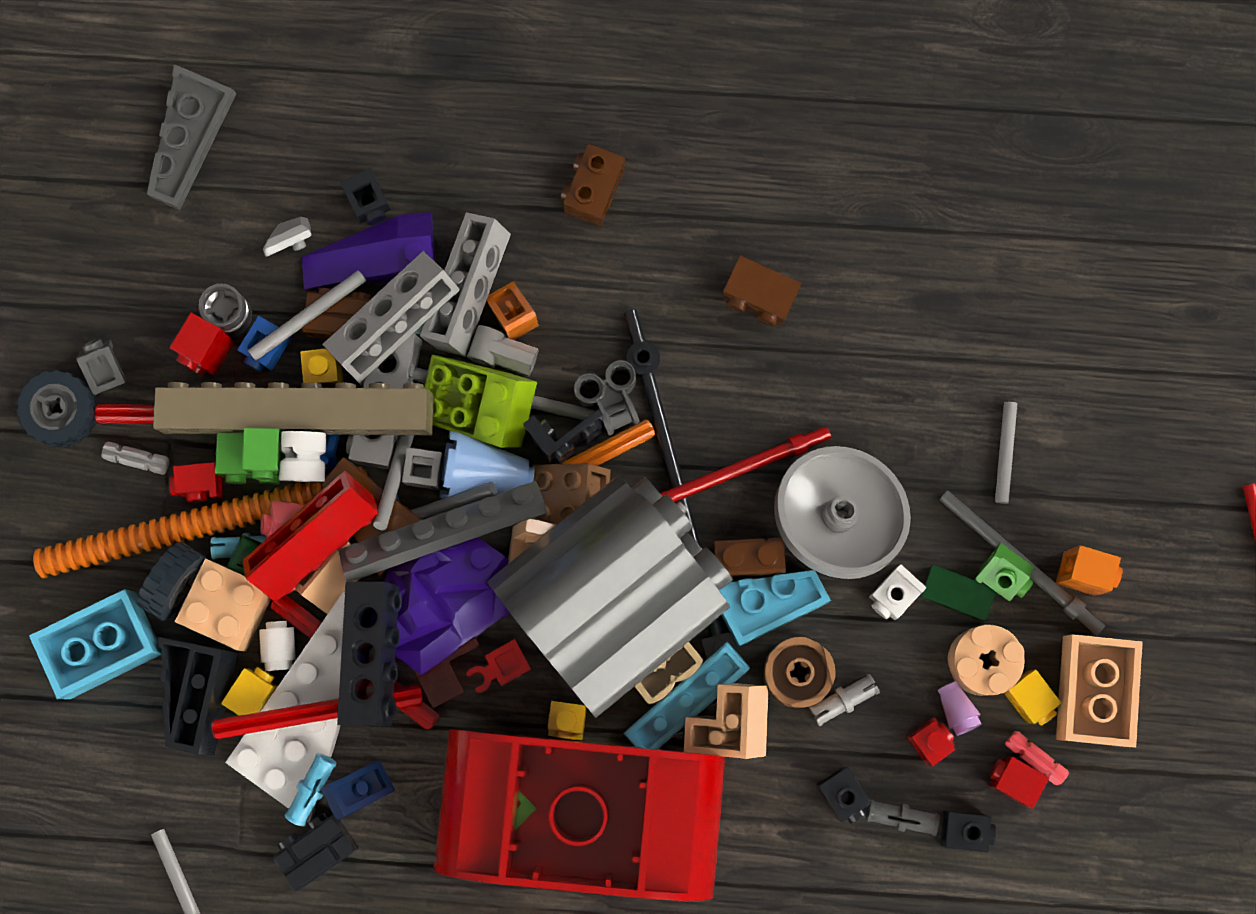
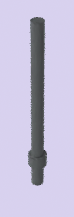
(1072, 606)

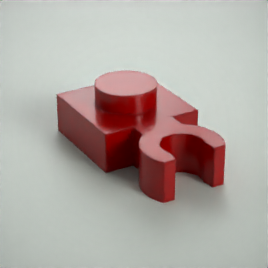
(504, 664)

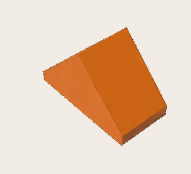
(512, 311)

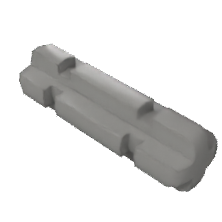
(135, 458)

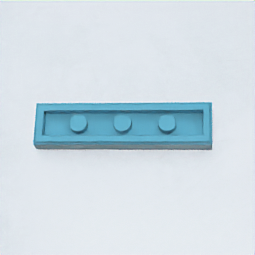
(687, 699)

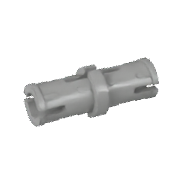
(844, 699)

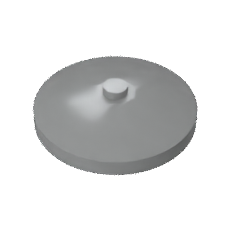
(842, 512)

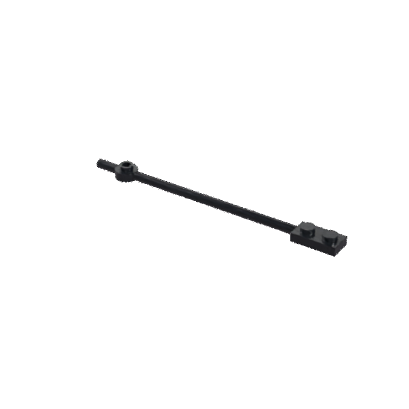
(646, 372)

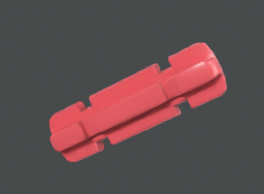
(1036, 758)

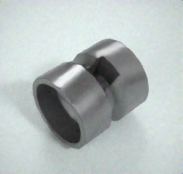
(225, 309)

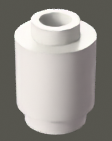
(277, 646)

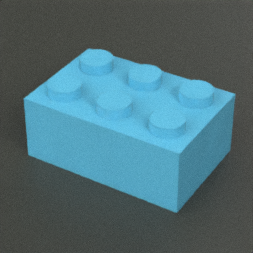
(96, 644)

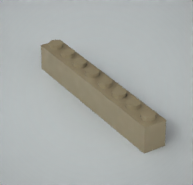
(306, 409)

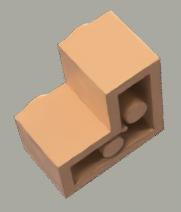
(737, 728)

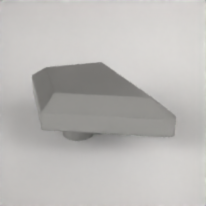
(287, 234)

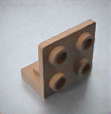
(567, 487)

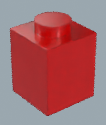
(1018, 781)

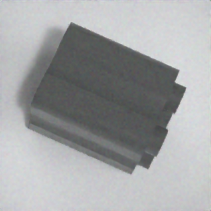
(614, 590)

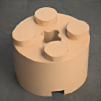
(1003, 651)

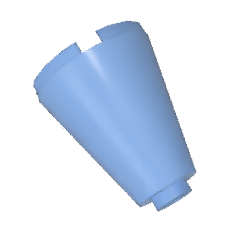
(475, 463)

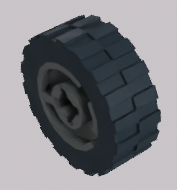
(37, 405)
(170, 581)

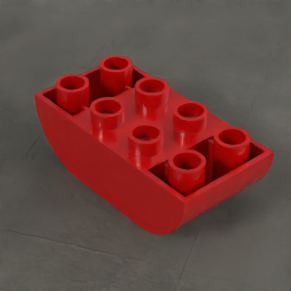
(602, 821)

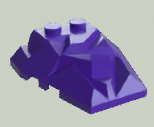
(445, 601)

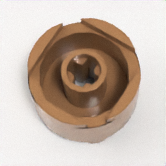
(814, 684)

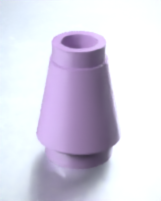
(959, 710)

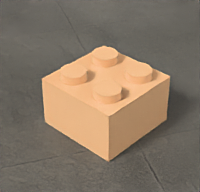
(223, 606)

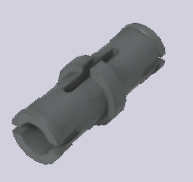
(903, 817)

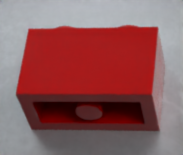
(201, 346)

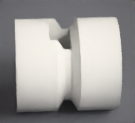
(302, 456)

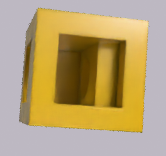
(567, 720)

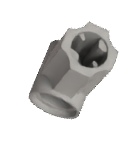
(494, 349)

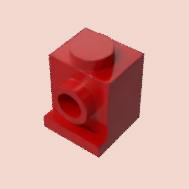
(196, 482)
(932, 741)

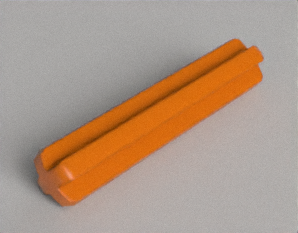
(615, 445)

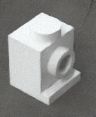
(901, 579)

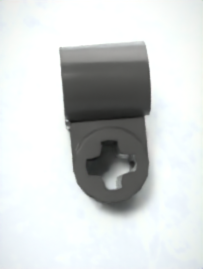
(612, 399)

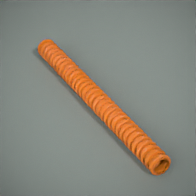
(168, 530)

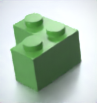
(249, 455)

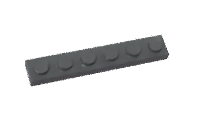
(441, 531)

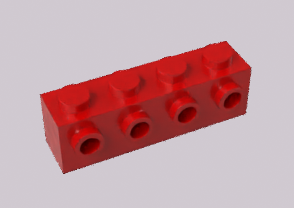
(310, 537)

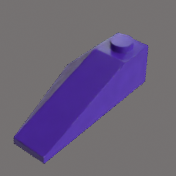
(376, 252)

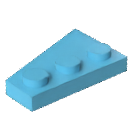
(770, 602)

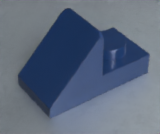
(357, 790)

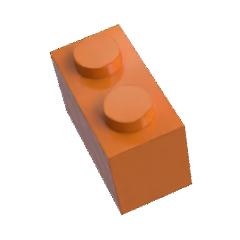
(1089, 571)

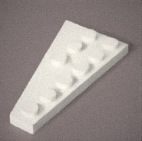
(283, 756)

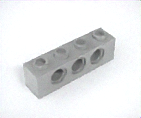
(473, 270)
(391, 316)
(380, 451)

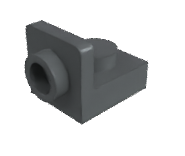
(100, 366)

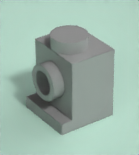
(423, 469)

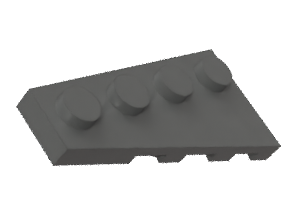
(190, 126)

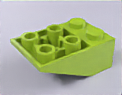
(479, 401)

